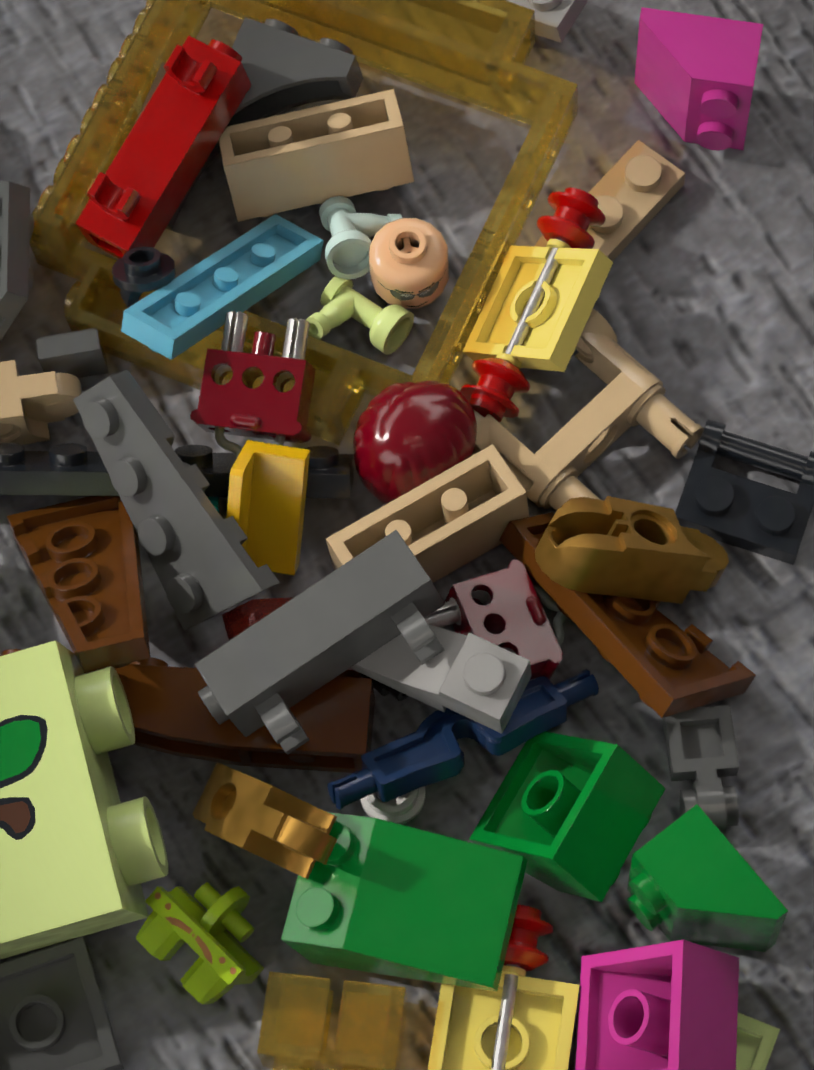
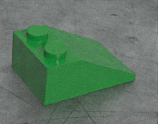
(407, 905)

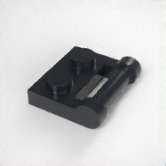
(745, 510)

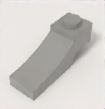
(466, 677)

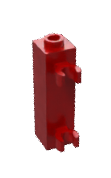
(165, 148)

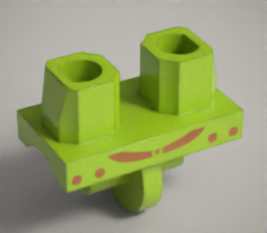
(182, 919)

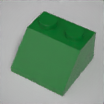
(570, 812)
(702, 888)

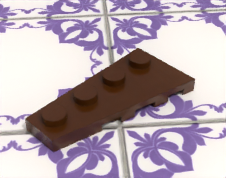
(90, 575)
(650, 651)

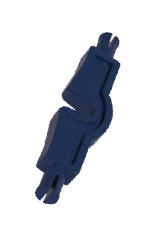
(433, 749)

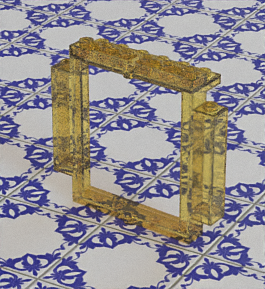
(446, 45)

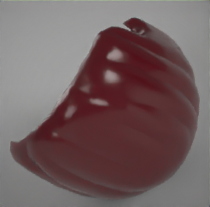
(412, 436)

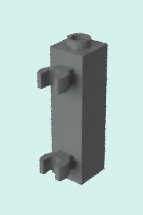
(319, 638)

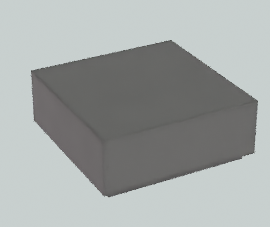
(73, 353)

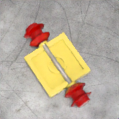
(537, 305)
(518, 1026)

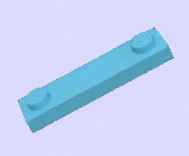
(224, 282)

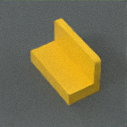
(269, 502)

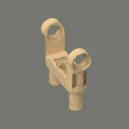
(628, 400)

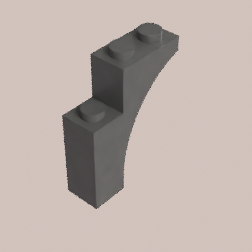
(283, 75)

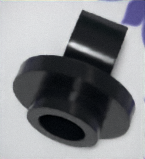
(142, 271)

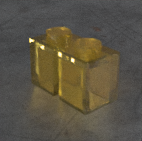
(299, 1022)

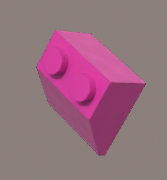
(699, 74)
(658, 1009)

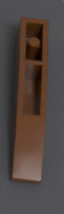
(175, 721)

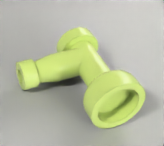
(387, 326)

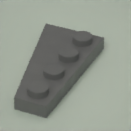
(176, 523)

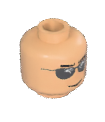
(409, 263)

